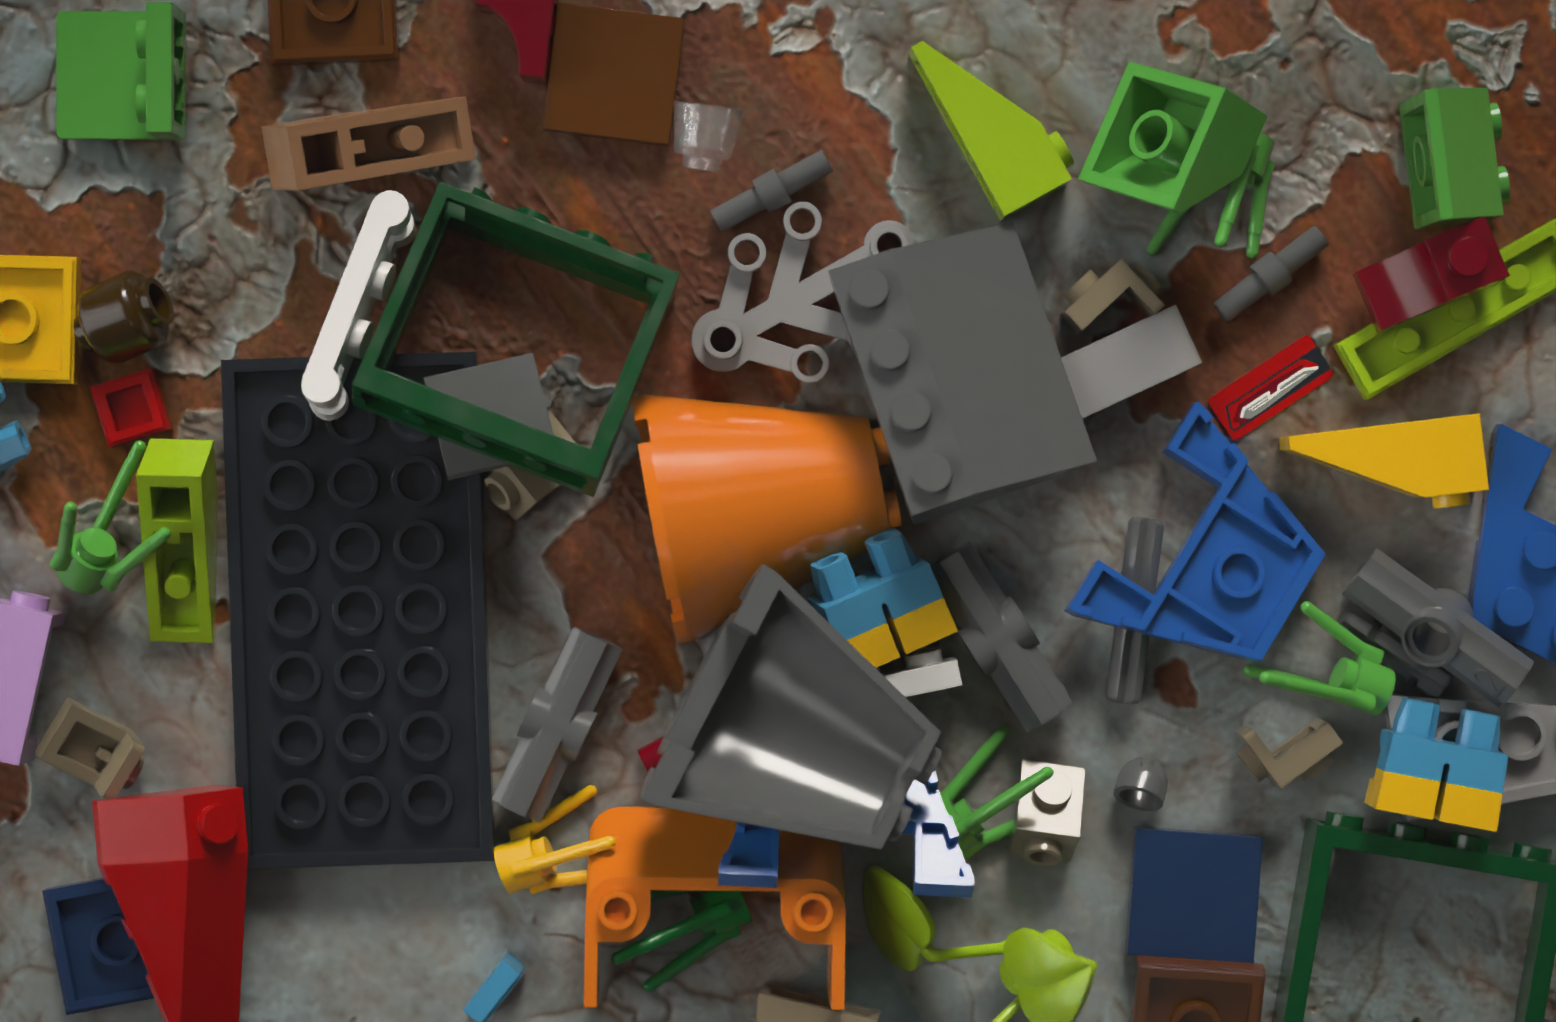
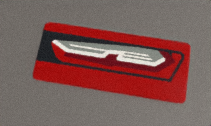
(1270, 387)

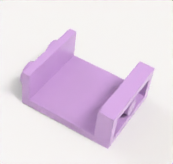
(24, 644)

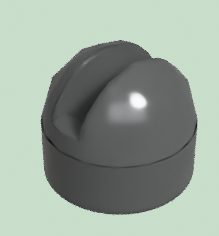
(1141, 786)

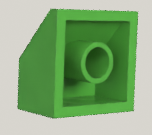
(1171, 139)
(1453, 157)

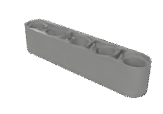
(1130, 360)

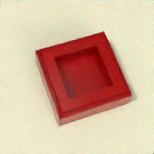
(131, 407)

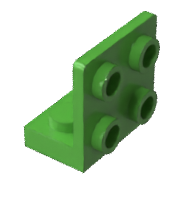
(121, 74)

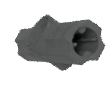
(999, 638)
(1467, 648)
(557, 724)

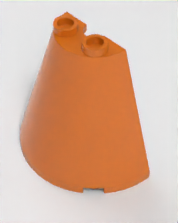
(753, 490)

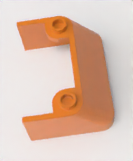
(683, 853)

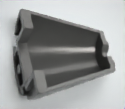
(793, 729)

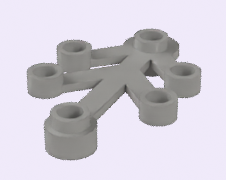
(787, 303)

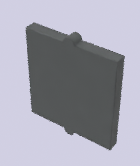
(502, 386)

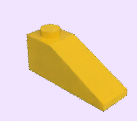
(1415, 458)

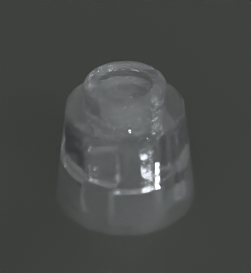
(705, 133)

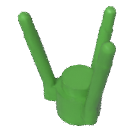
(1256, 173)
(90, 557)
(1353, 682)
(970, 822)

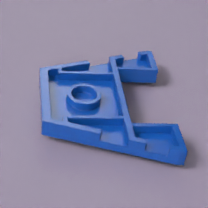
(1516, 550)
(1234, 570)
(936, 855)

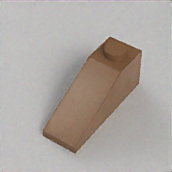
(367, 143)

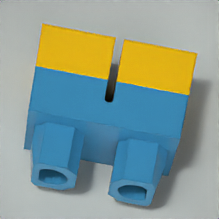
(886, 607)
(1440, 777)

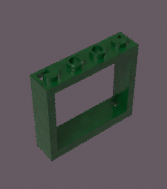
(476, 428)
(1410, 843)

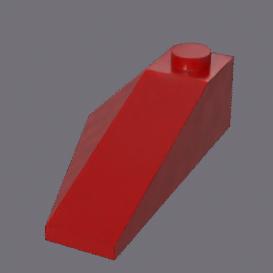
(182, 892)

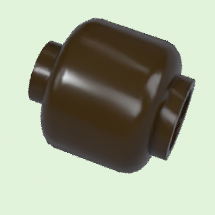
(123, 316)

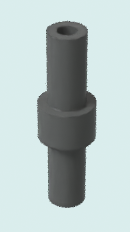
(772, 190)
(1270, 274)

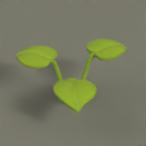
(1035, 965)

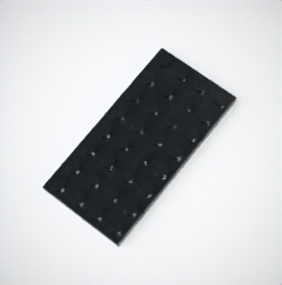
(354, 628)

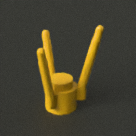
(531, 861)

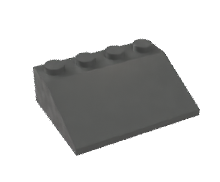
(961, 369)

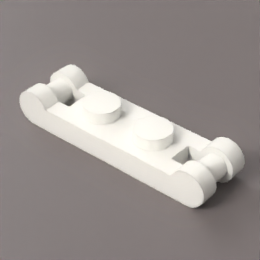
(347, 324)

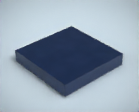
(1193, 894)
(91, 948)

